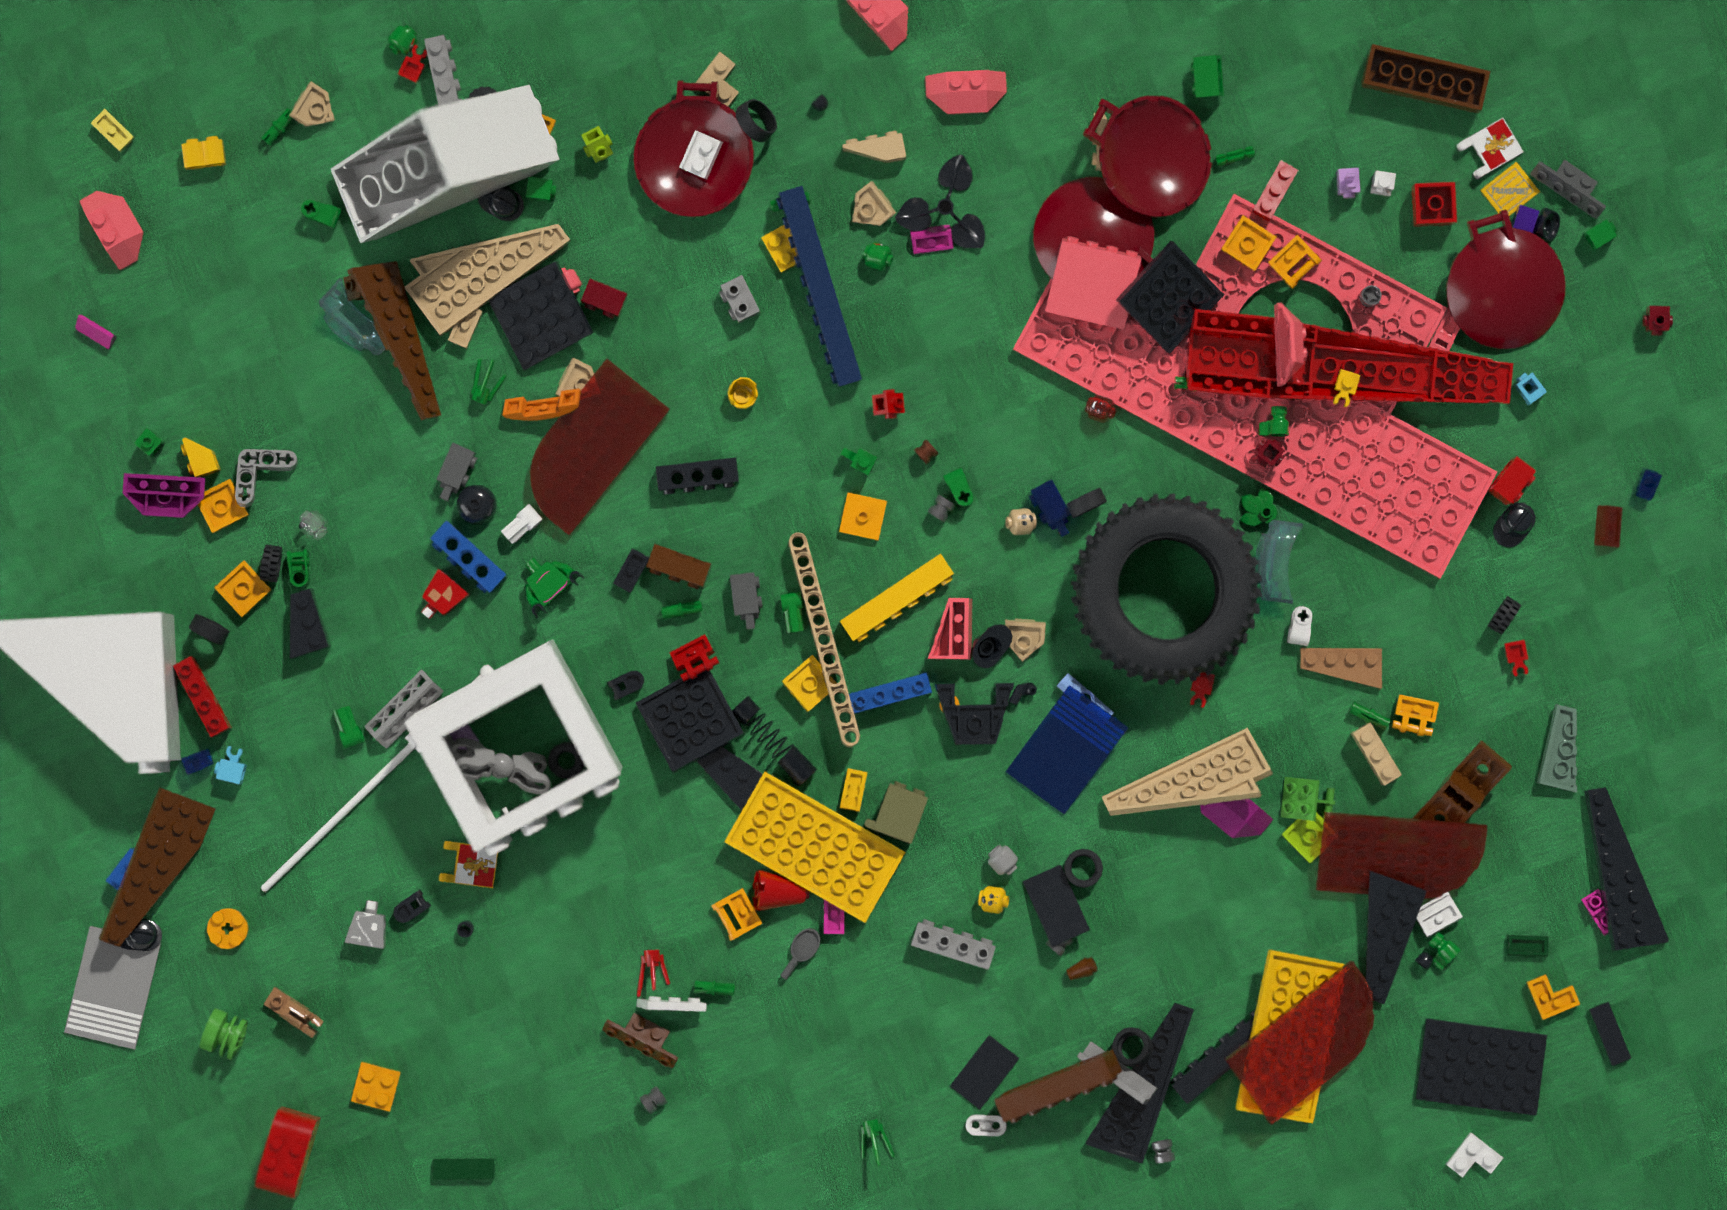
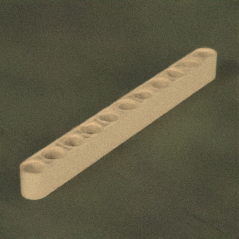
(824, 629)

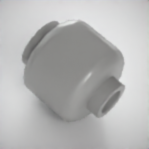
(1002, 860)

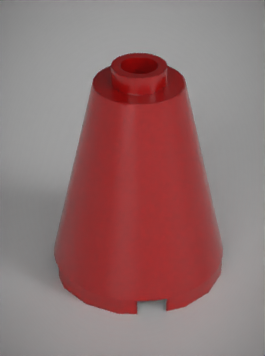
(776, 891)

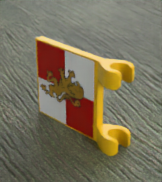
(471, 866)

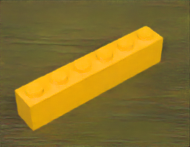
(897, 597)

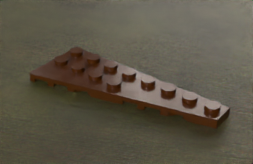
(388, 303)

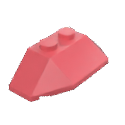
(885, 18)
(966, 90)
(114, 226)
(1289, 343)

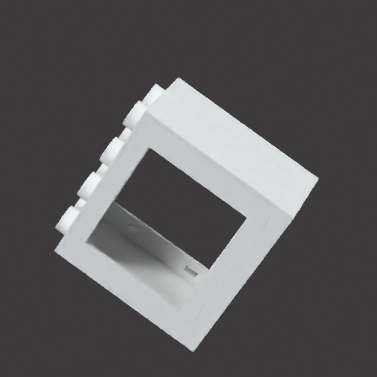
(431, 734)

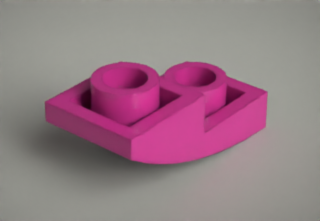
(1595, 907)

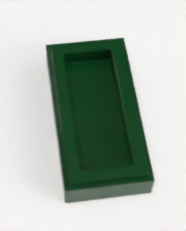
(1527, 945)

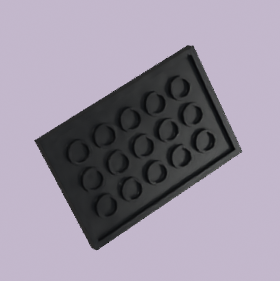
(1481, 1066)

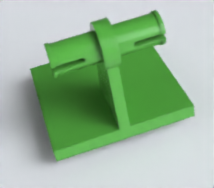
(1301, 799)

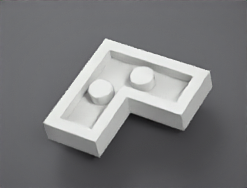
(1472, 1151)

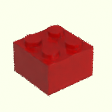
(1434, 204)
(1512, 480)

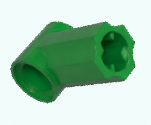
(793, 609)
(349, 730)

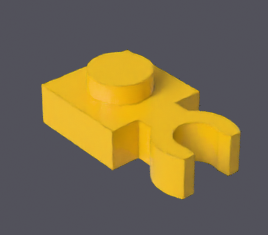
(1346, 384)

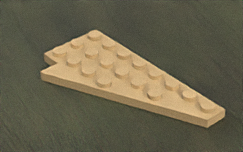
(469, 276)
(1208, 776)

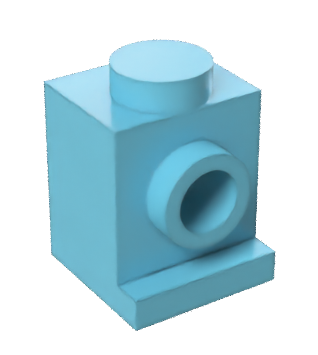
(1537, 389)

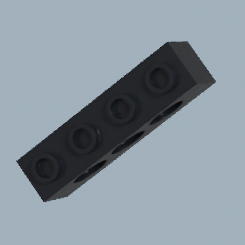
(666, 472)

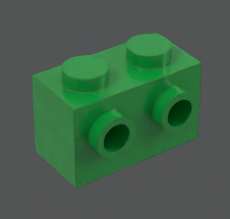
(1207, 76)

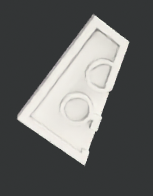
(672, 1003)

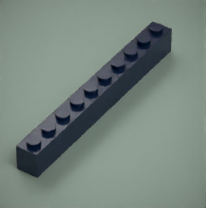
(819, 286)

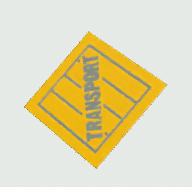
(1510, 189)

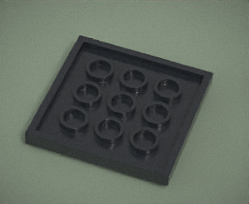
(1166, 296)
(540, 315)
(689, 720)

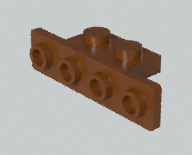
(643, 1036)

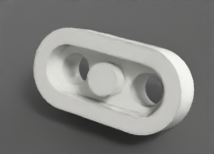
(985, 1127)

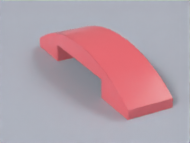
(1445, 333)

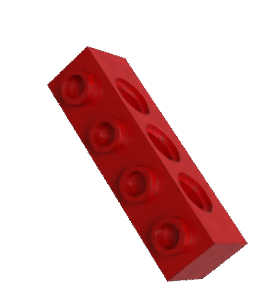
(202, 696)

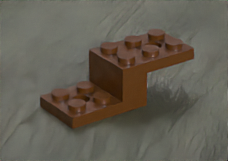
(1466, 786)

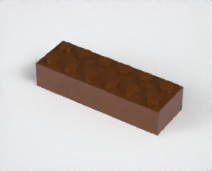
(1425, 78)
(1058, 1086)

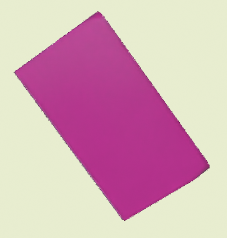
(932, 239)
(95, 331)

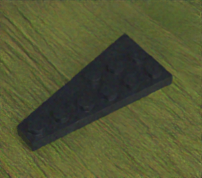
(1390, 920)

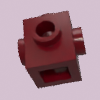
(1661, 313)
(1276, 449)

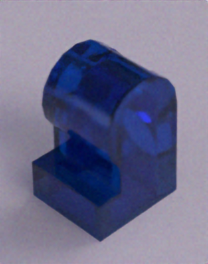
(1648, 484)
(197, 761)

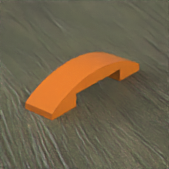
(541, 409)

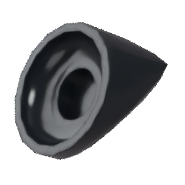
(1547, 224)

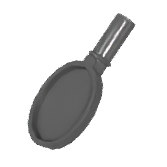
(802, 949)

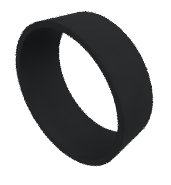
(749, 126)

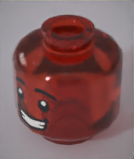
(1100, 408)

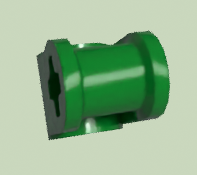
(324, 214)
(958, 484)
(299, 566)

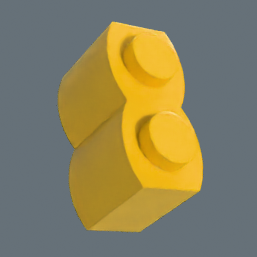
(203, 153)

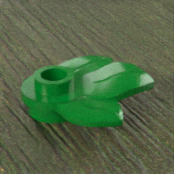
(1256, 506)

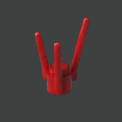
(652, 958)

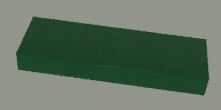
(463, 1168)

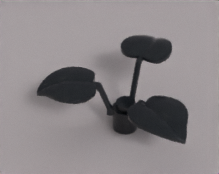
(915, 213)

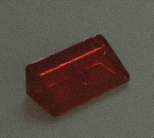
(1608, 526)

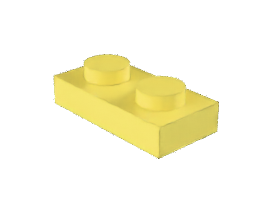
(112, 130)

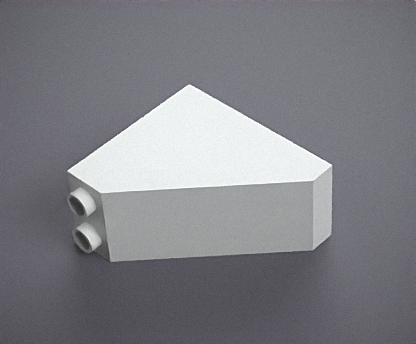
(444, 160)
(110, 676)

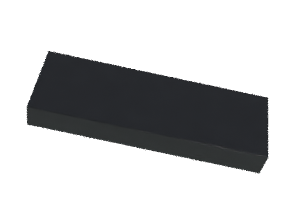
(1610, 1033)

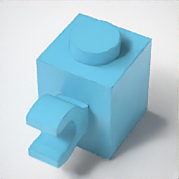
(231, 769)

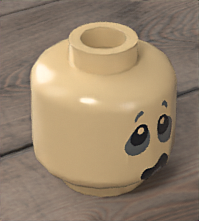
(1021, 521)

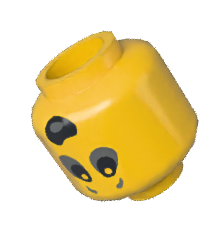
(993, 899)

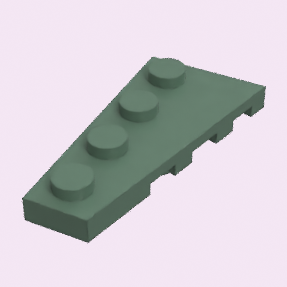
(1560, 752)

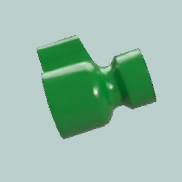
(1278, 425)
(1446, 950)

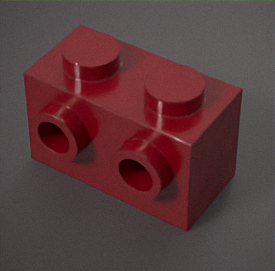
(604, 298)

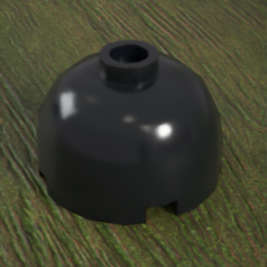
(476, 504)

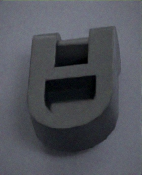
(633, 681)
(404, 910)

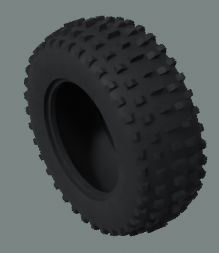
(1232, 575)

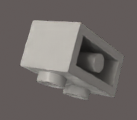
(740, 299)

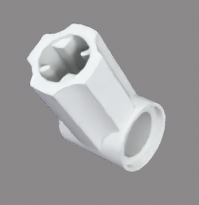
(525, 520)

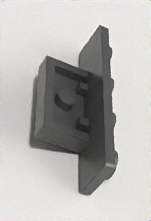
(1571, 185)

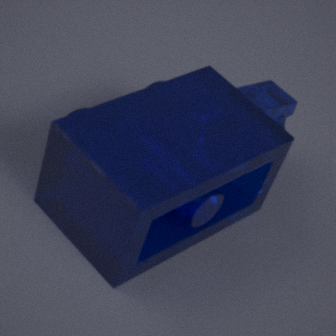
(1051, 506)

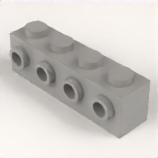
(442, 70)
(953, 945)

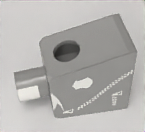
(368, 927)

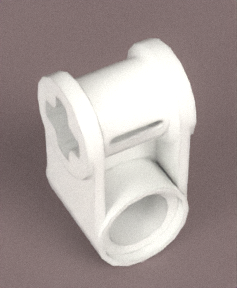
(1299, 630)

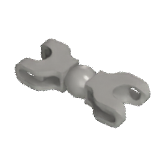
(518, 769)

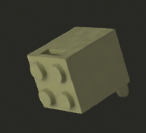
(899, 812)

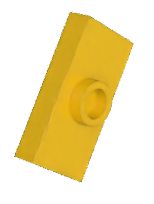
(853, 790)

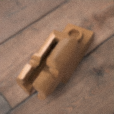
(293, 1011)

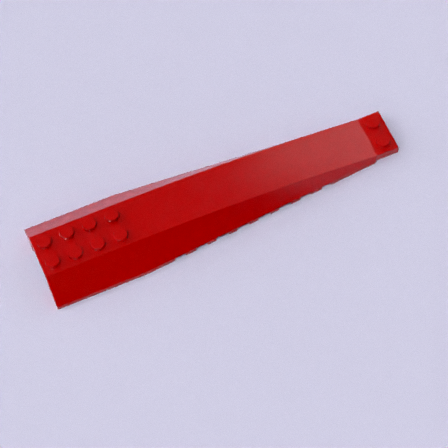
(1239, 358)

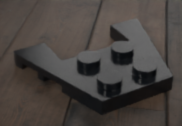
(974, 722)

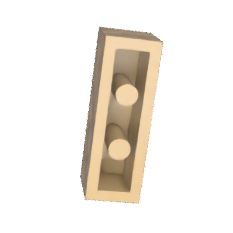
(1376, 754)

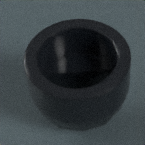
(820, 103)
(464, 932)
(1424, 960)

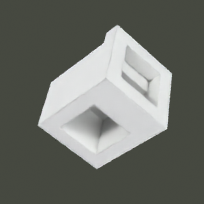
(1383, 183)

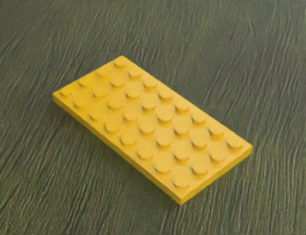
(814, 847)
(1283, 984)

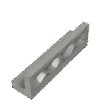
(394, 725)
(1127, 1079)

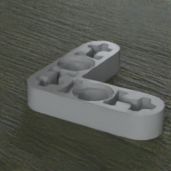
(252, 467)

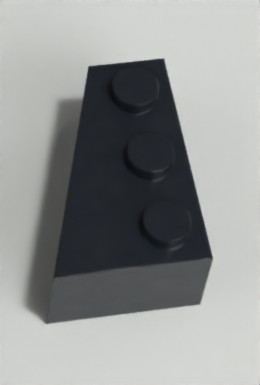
(306, 625)

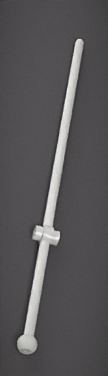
(486, 669)

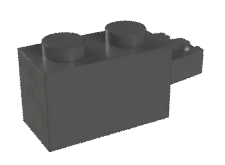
(455, 470)
(745, 597)

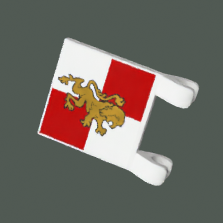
(1494, 146)

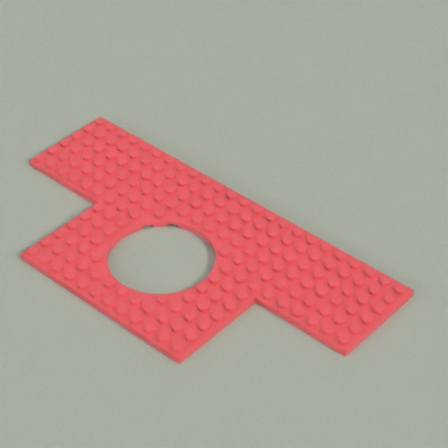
(1337, 461)

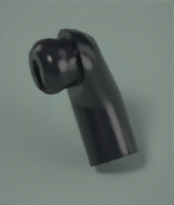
(1022, 690)

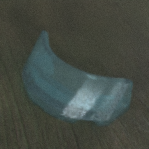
(348, 321)
(1273, 558)

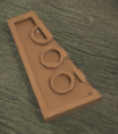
(1350, 664)

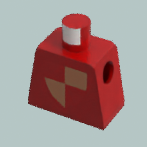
(442, 595)

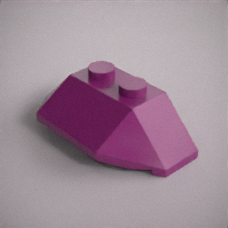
(163, 494)
(1237, 817)

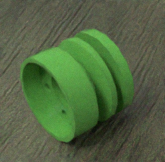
(224, 1034)

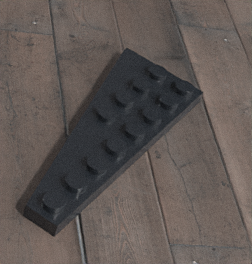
(1626, 899)
(1128, 1123)

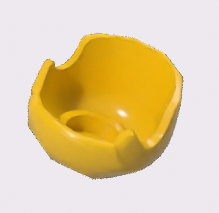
(742, 393)

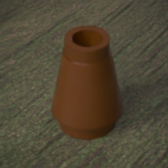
(1083, 968)

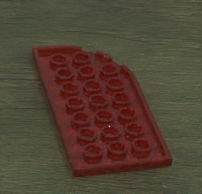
(592, 444)
(1414, 851)
(1306, 1043)

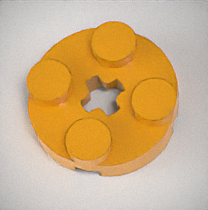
(235, 937)

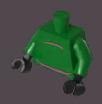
(548, 583)

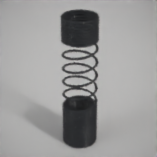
(794, 762)

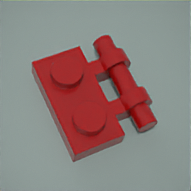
(690, 654)

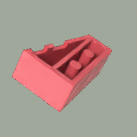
(954, 632)

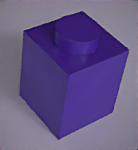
(1525, 218)

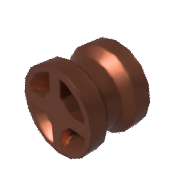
(926, 452)

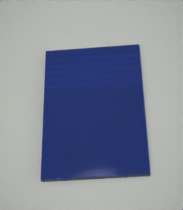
(1066, 749)

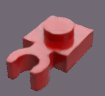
(412, 67)
(1516, 653)
(1202, 686)

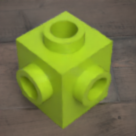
(597, 144)

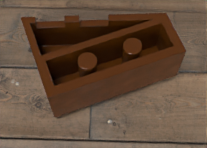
(679, 566)

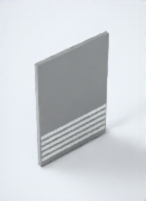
(111, 992)

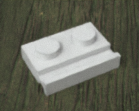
(701, 154)
(1438, 914)

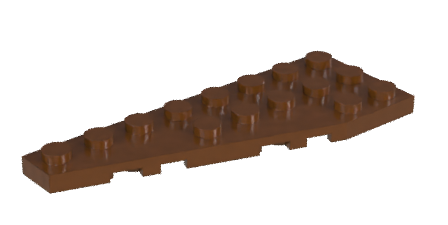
(163, 849)

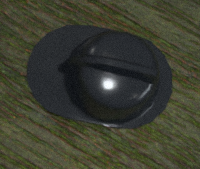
(502, 204)
(1514, 524)
(991, 645)
(143, 937)

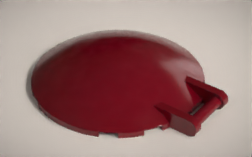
(665, 141)
(1152, 154)
(1089, 213)
(1505, 285)

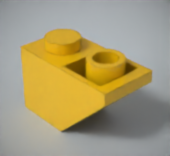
(201, 459)

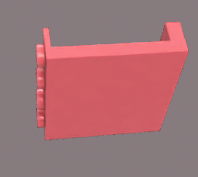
(1090, 281)

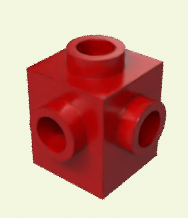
(888, 404)

